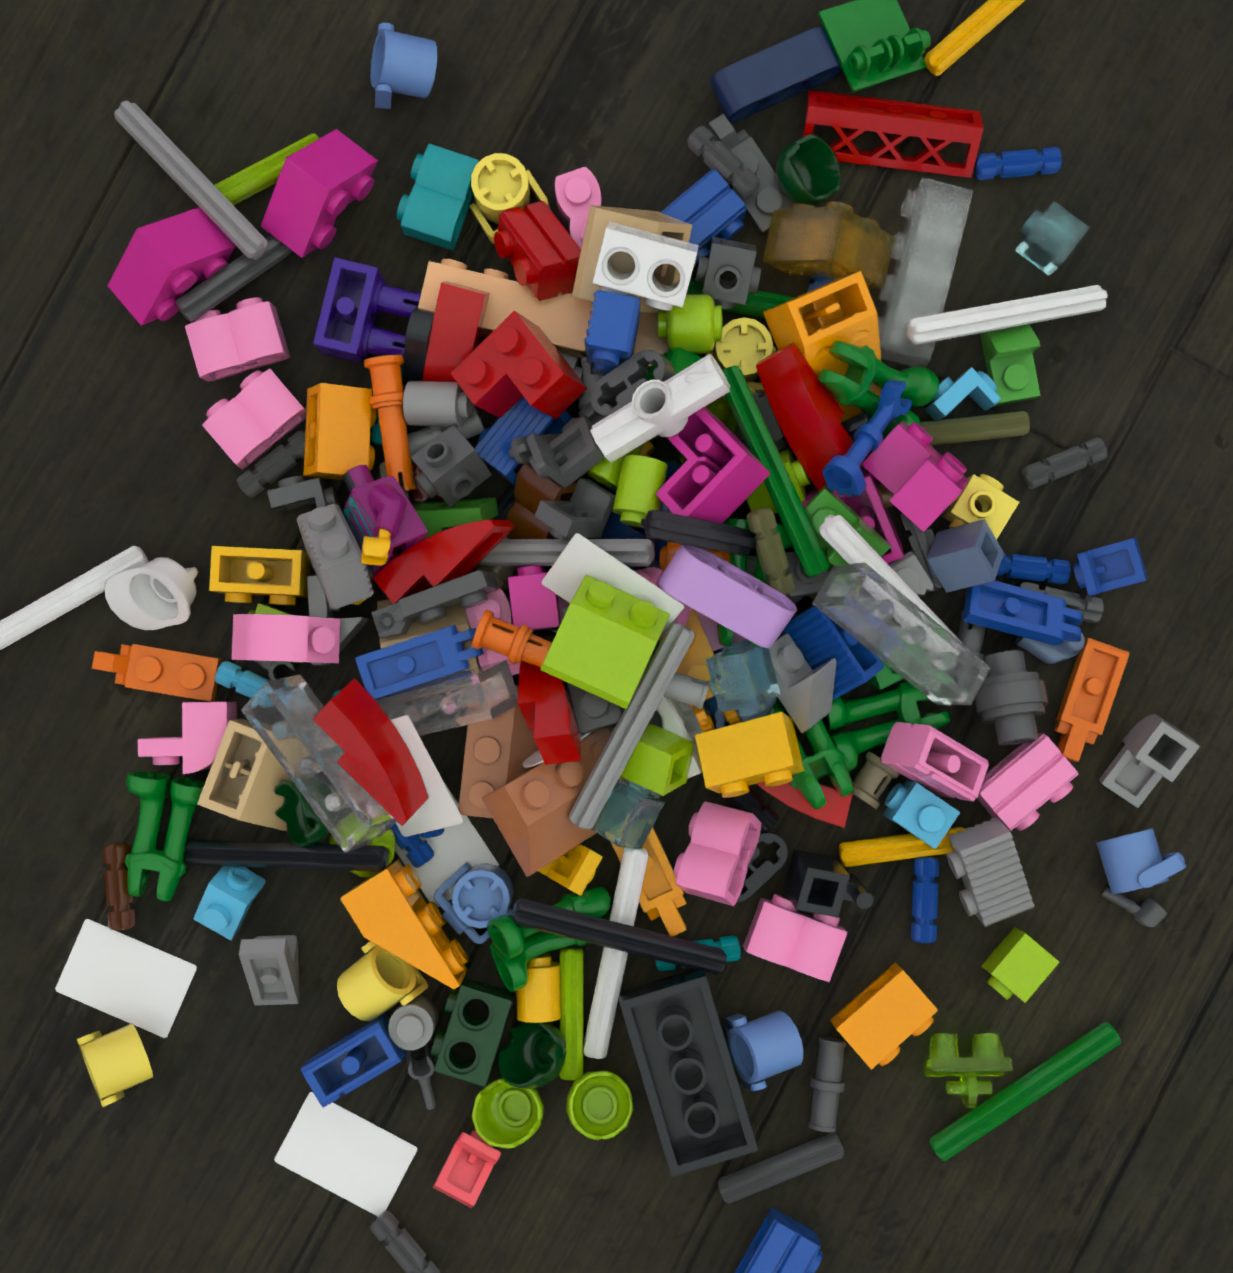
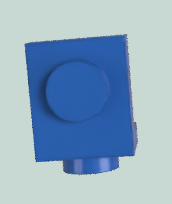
(1110, 567)

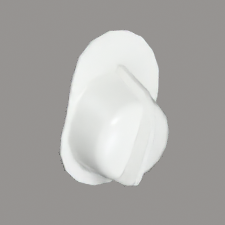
(152, 594)

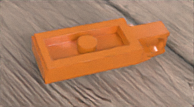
(162, 671)
(1089, 696)

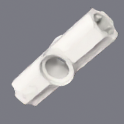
(678, 395)

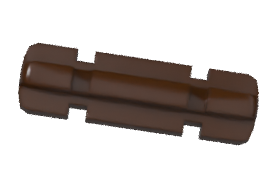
(116, 888)

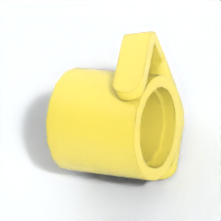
(500, 185)
(743, 345)
(378, 983)
(115, 1062)

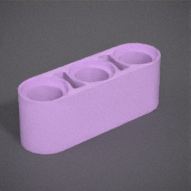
(727, 595)

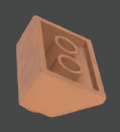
(493, 758)
(537, 804)

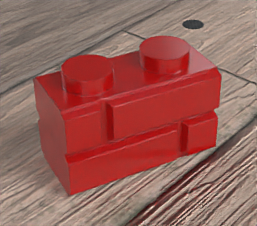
(538, 249)

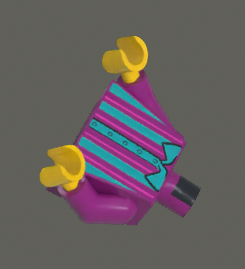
(380, 518)

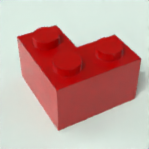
(515, 364)

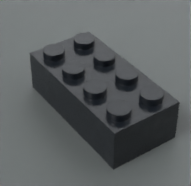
(687, 1072)

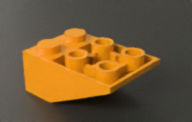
(827, 315)
(400, 921)

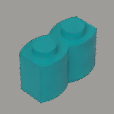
(438, 198)

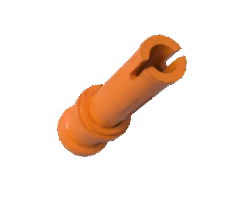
(388, 400)
(510, 640)

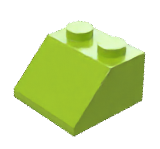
(605, 641)

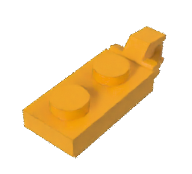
(659, 890)

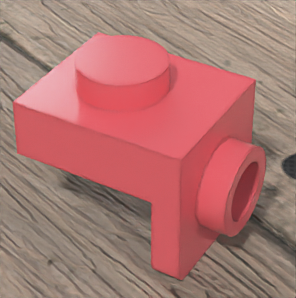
(467, 1168)

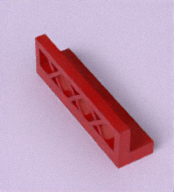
(900, 119)

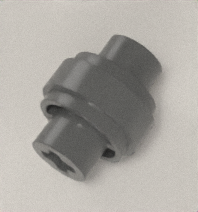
(1011, 698)

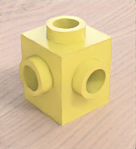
(992, 504)

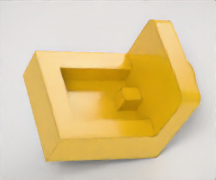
(573, 868)

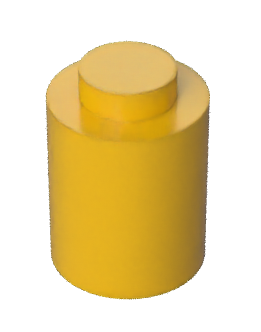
(542, 995)

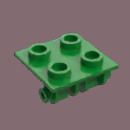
(874, 41)

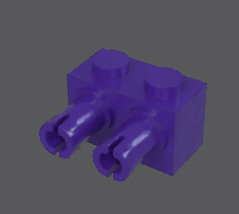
(350, 310)

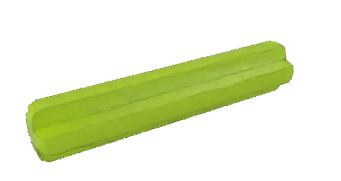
(261, 174)
(572, 1011)

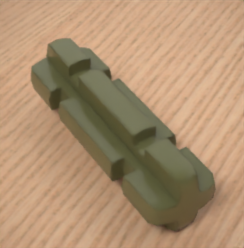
(770, 550)

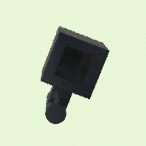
(821, 884)

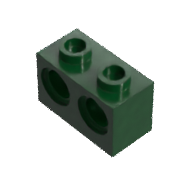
(481, 1033)

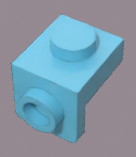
(950, 394)
(920, 812)
(228, 900)

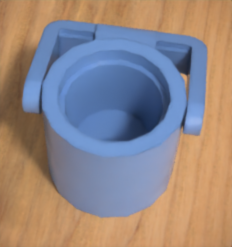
(401, 65)
(1136, 861)
(476, 898)
(762, 1047)

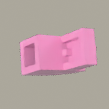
(285, 638)
(201, 736)

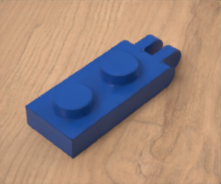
(1022, 613)
(416, 661)

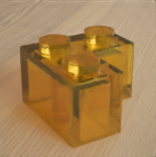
(828, 243)

